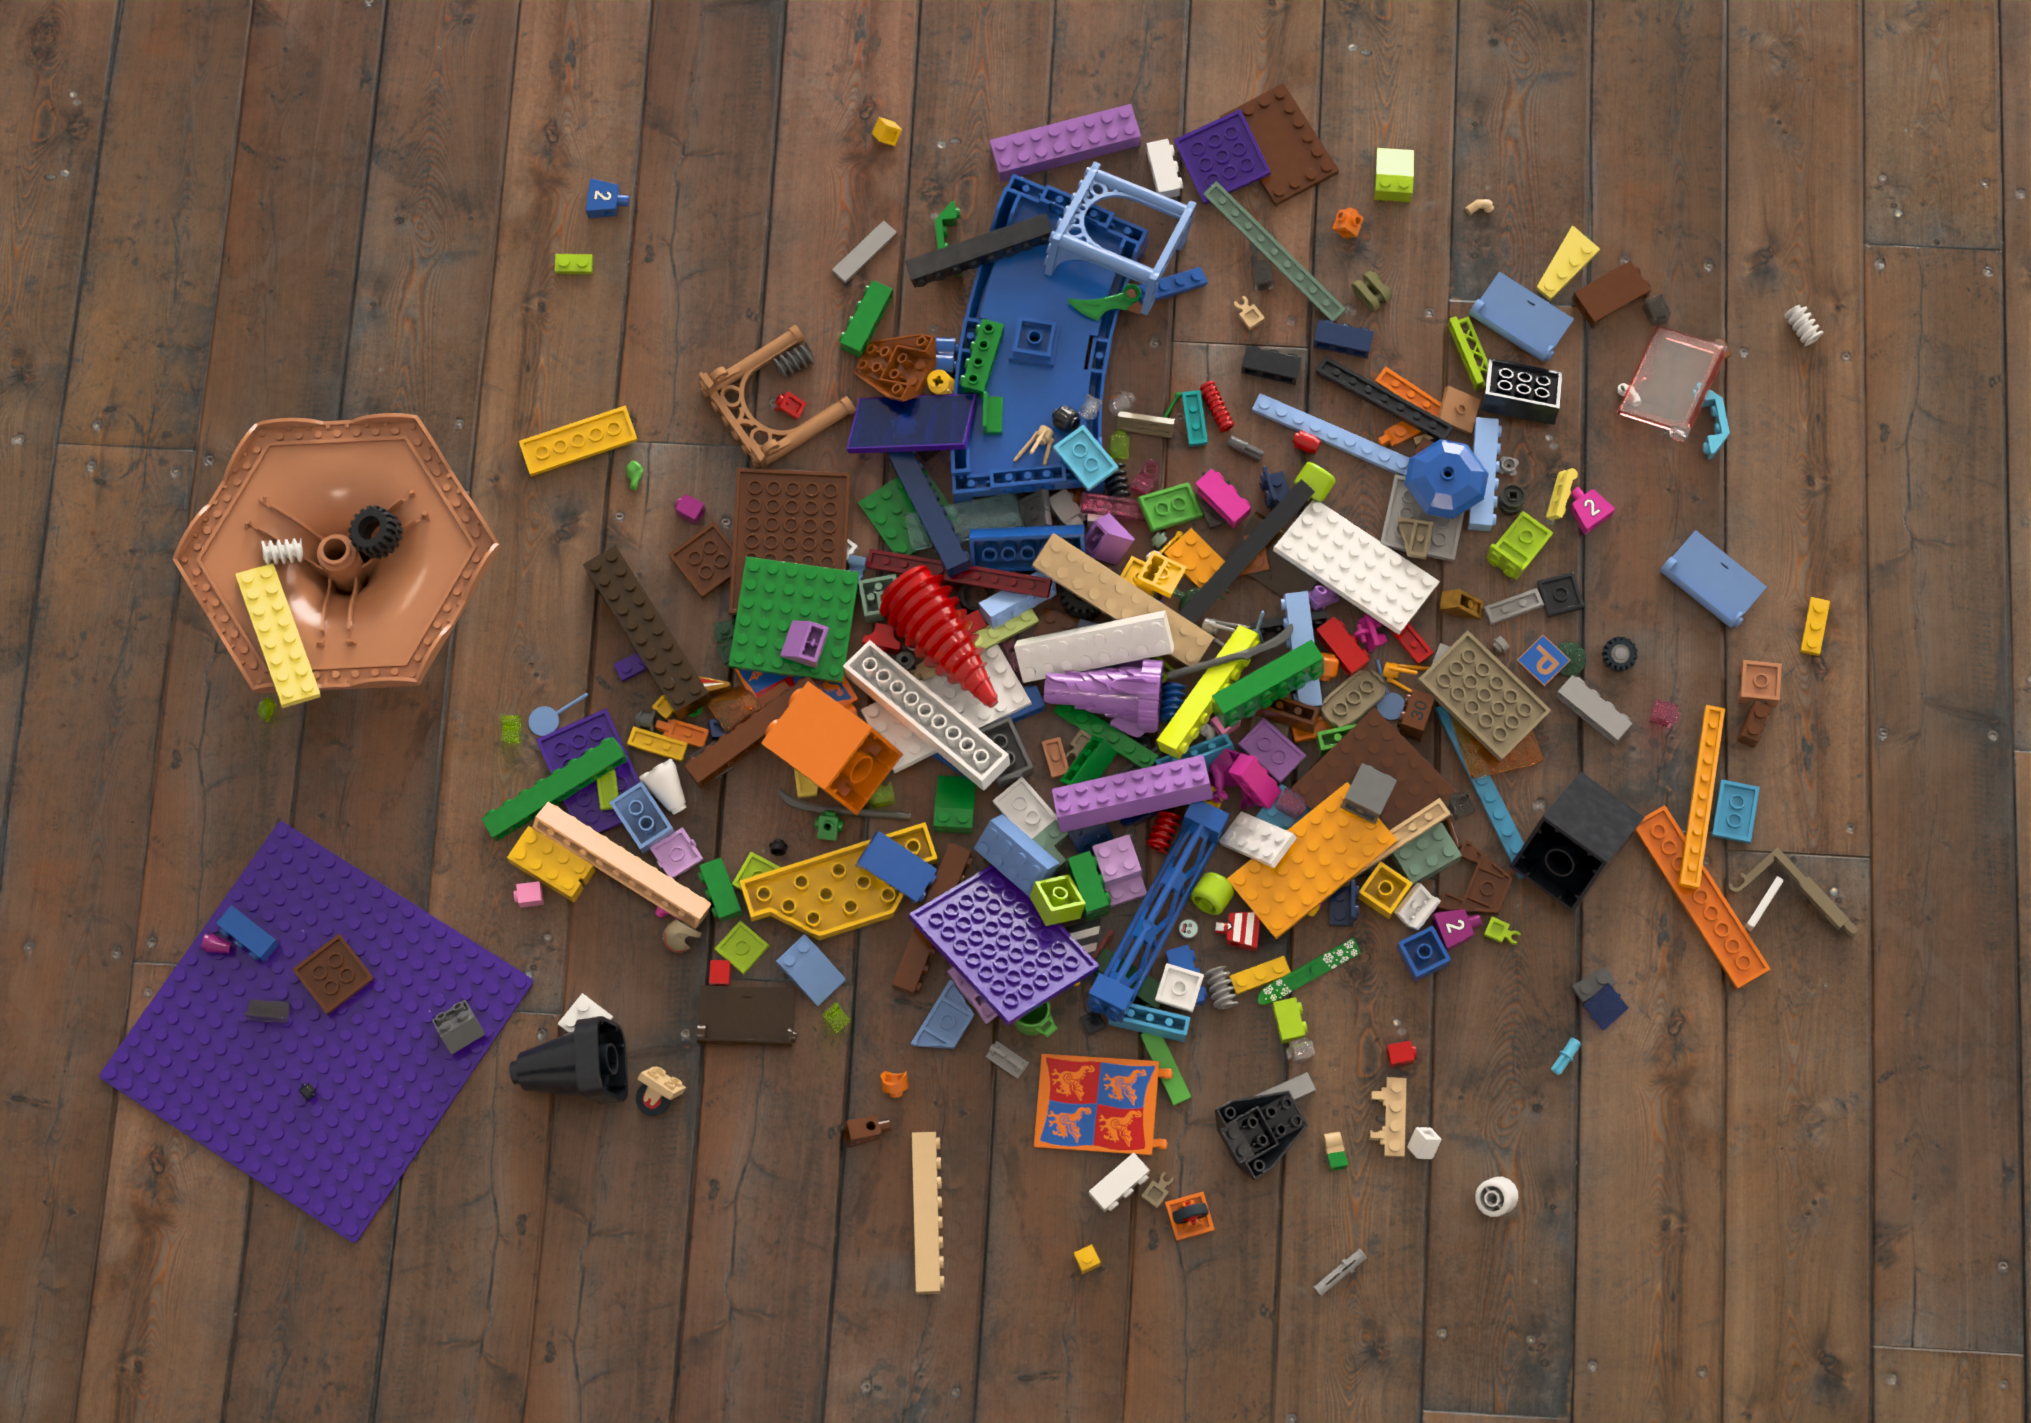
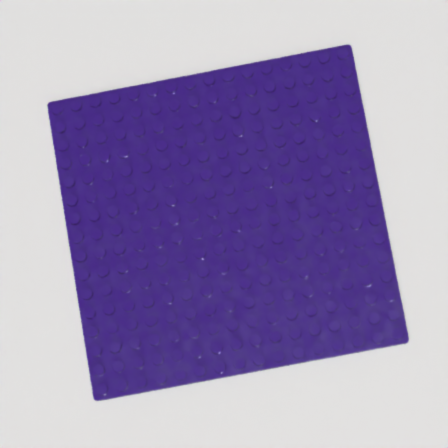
(372, 1060)

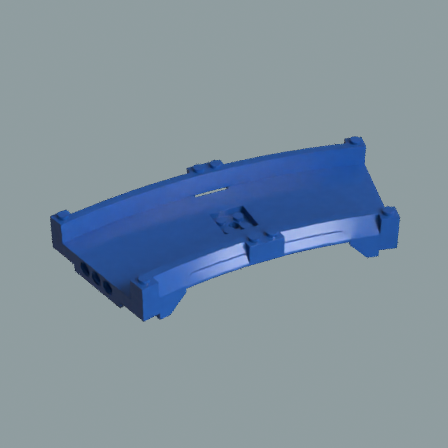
(1043, 373)

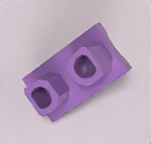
(1321, 597)

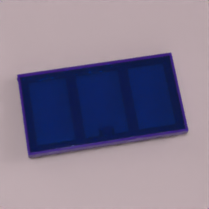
(912, 425)

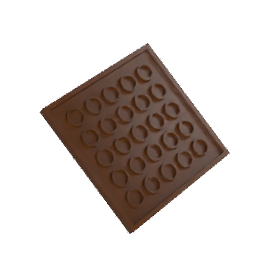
(1386, 750)

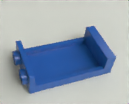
(897, 867)

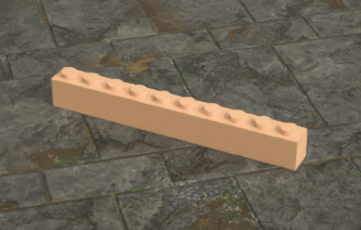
(621, 865)

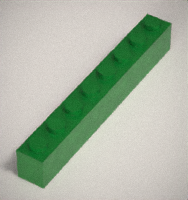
(555, 788)

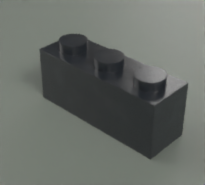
(1271, 365)

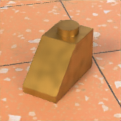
(1461, 604)

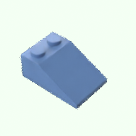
(642, 817)
(810, 970)

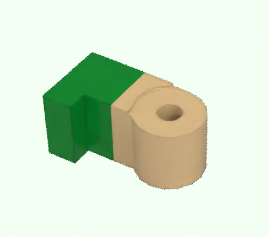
(1335, 1151)

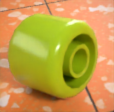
(1317, 479)
(1212, 893)

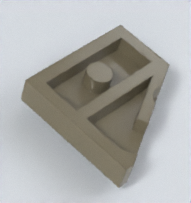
(1416, 536)

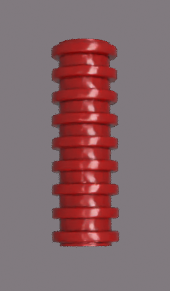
(1216, 406)

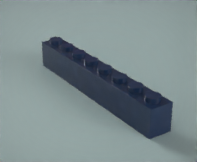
(930, 512)

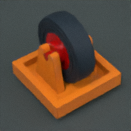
(1189, 1216)

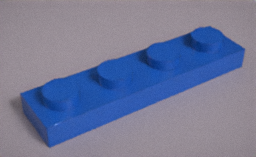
(1177, 284)

